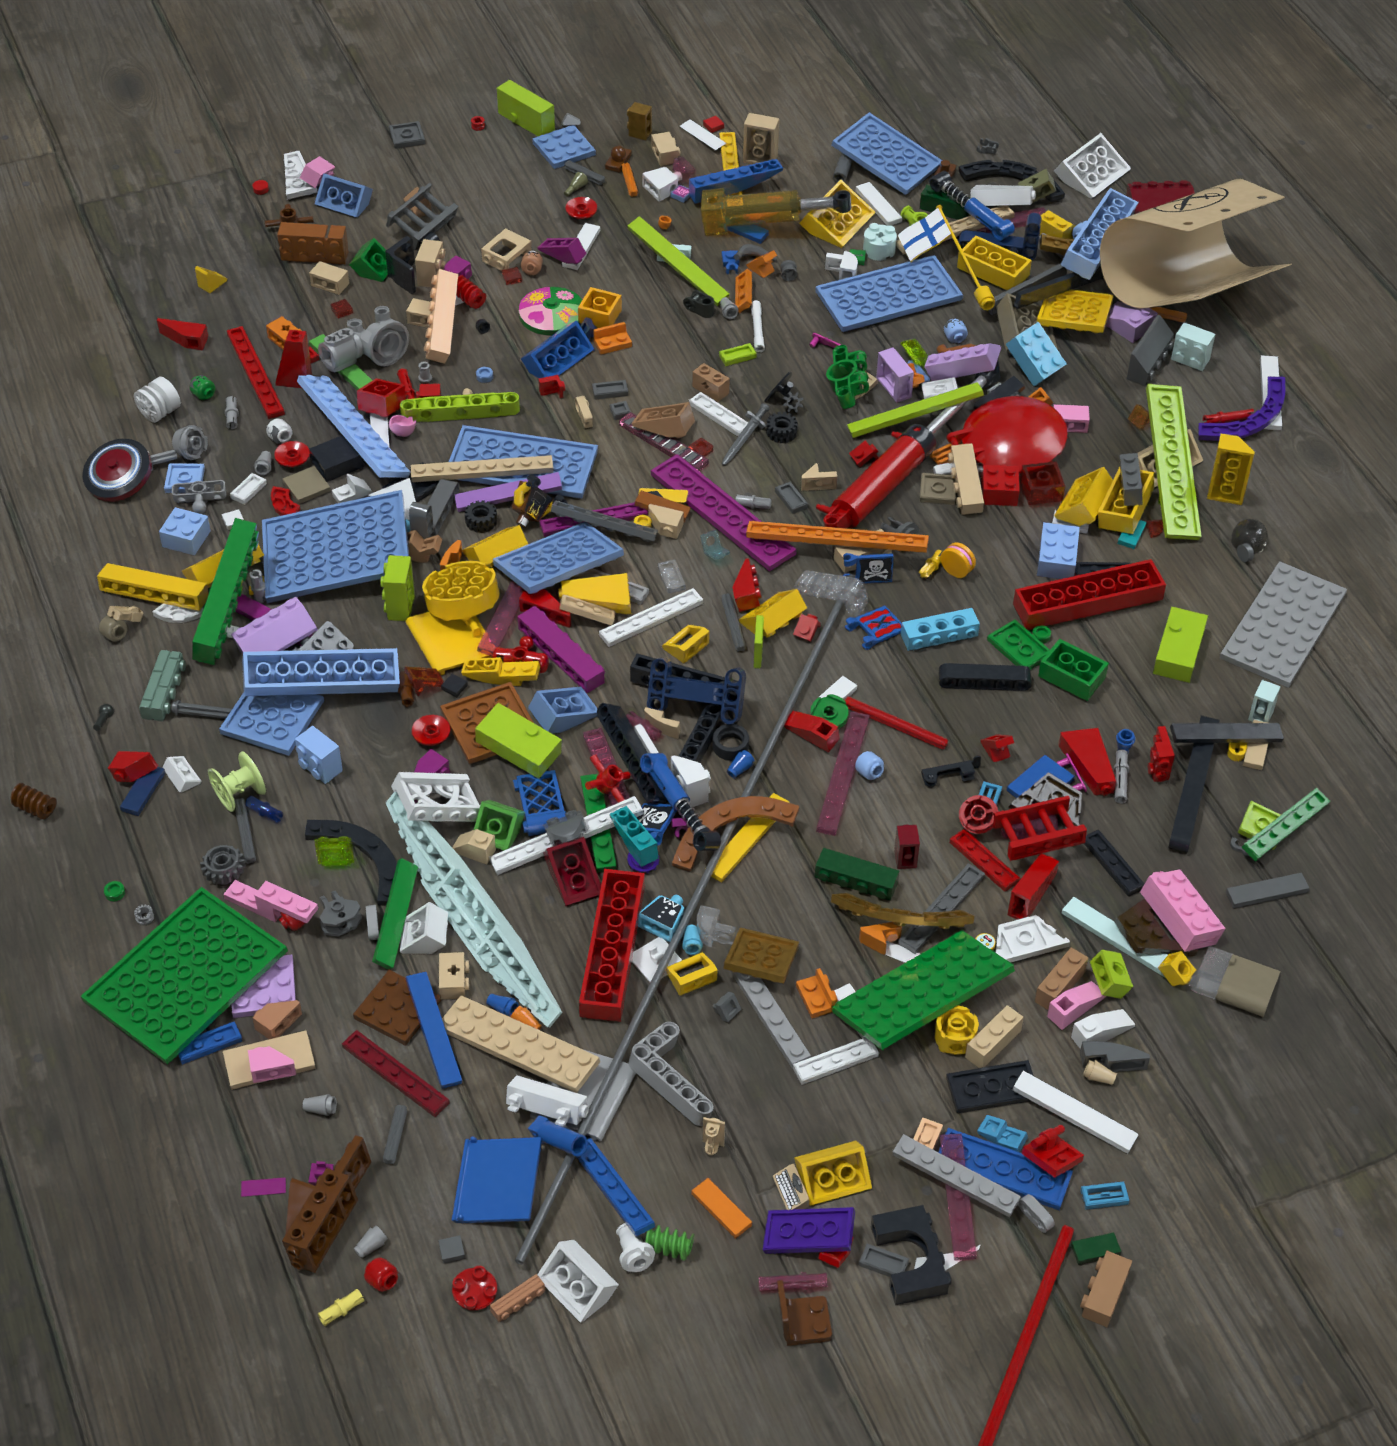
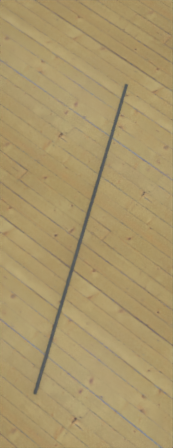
(530, 1238)

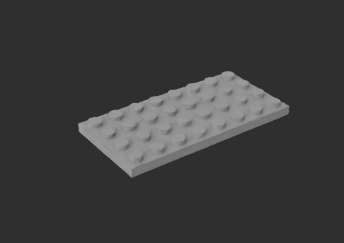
(1283, 624)

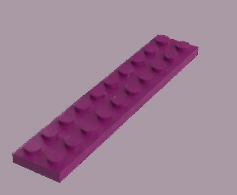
(721, 511)

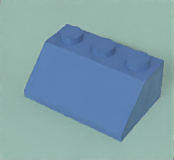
(343, 195)

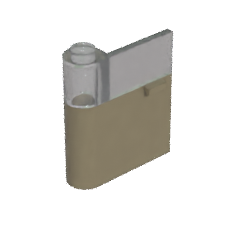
(1235, 981)

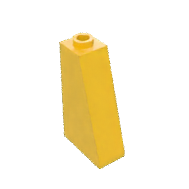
(605, 591)

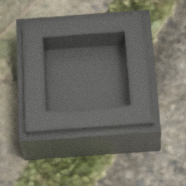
(619, 410)
(451, 1249)

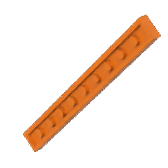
(837, 536)

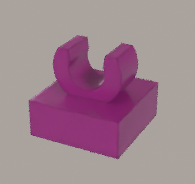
(679, 824)
(317, 1169)

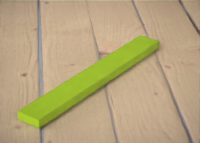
(677, 260)
(915, 409)

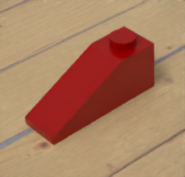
(548, 604)

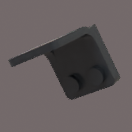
(399, 264)

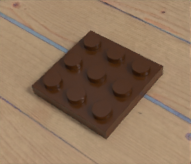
(391, 1009)

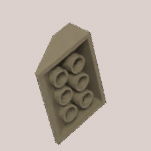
(1015, 321)

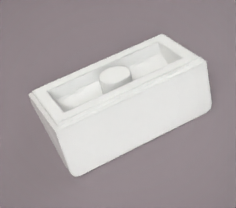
(181, 773)

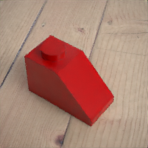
(130, 766)

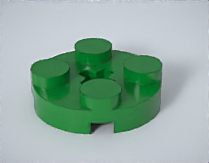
(828, 703)

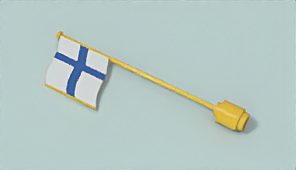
(929, 234)

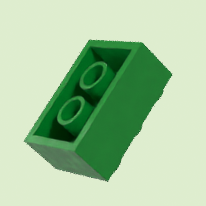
(1073, 669)

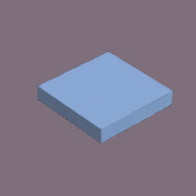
(183, 474)

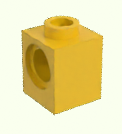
(1177, 969)

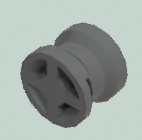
(788, 270)

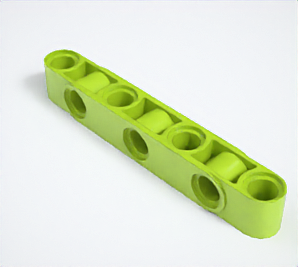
(461, 406)

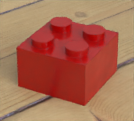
(380, 397)
(1000, 485)

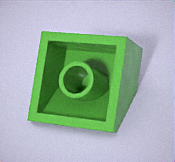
(500, 821)

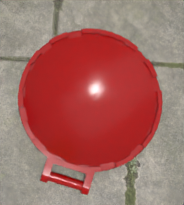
(1013, 432)

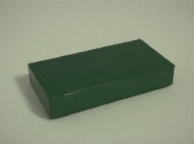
(1092, 1248)

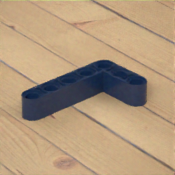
(1024, 246)

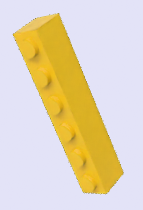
(153, 586)

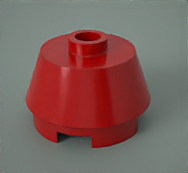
(977, 814)

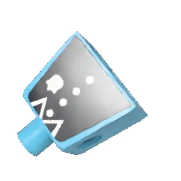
(662, 916)

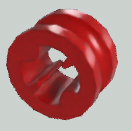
(477, 123)

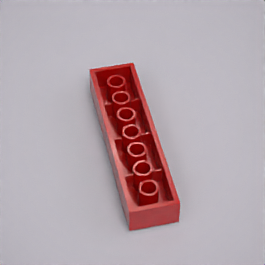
(1089, 594)
(612, 945)

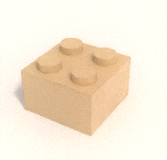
(429, 261)

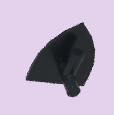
(780, 387)

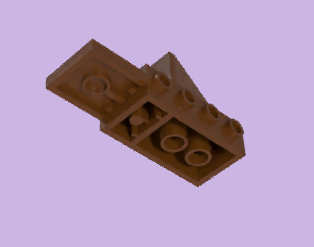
(321, 1210)

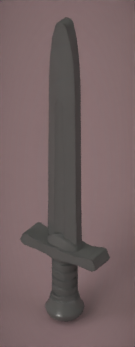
(755, 420)

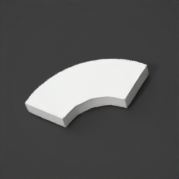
(176, 614)

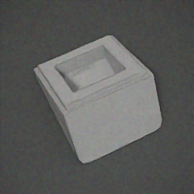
(570, 120)

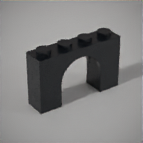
(913, 1226)

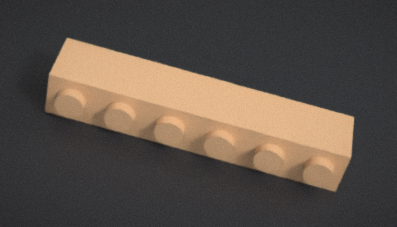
(441, 316)

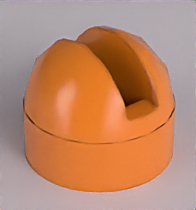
(664, 222)

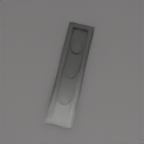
(1267, 890)

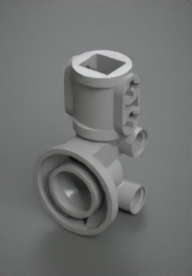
(381, 342)

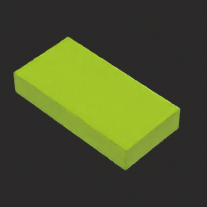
(737, 354)

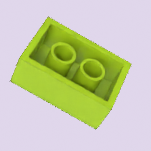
(398, 588)

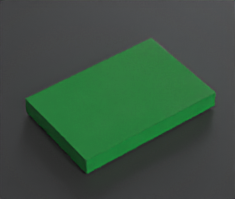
(1018, 645)

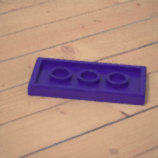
(809, 1230)

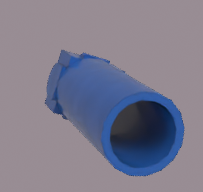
(558, 1136)

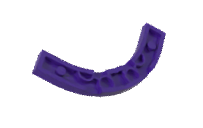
(1256, 421)

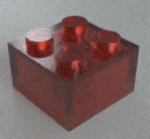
(1042, 483)

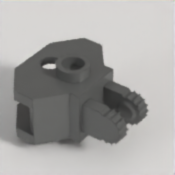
(337, 914)

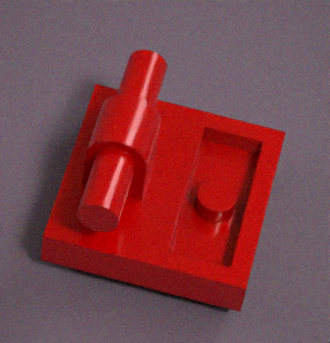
(1052, 1152)

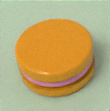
(958, 560)

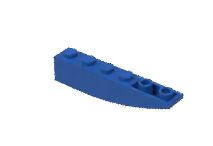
(734, 179)

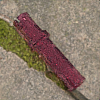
(820, 1281)

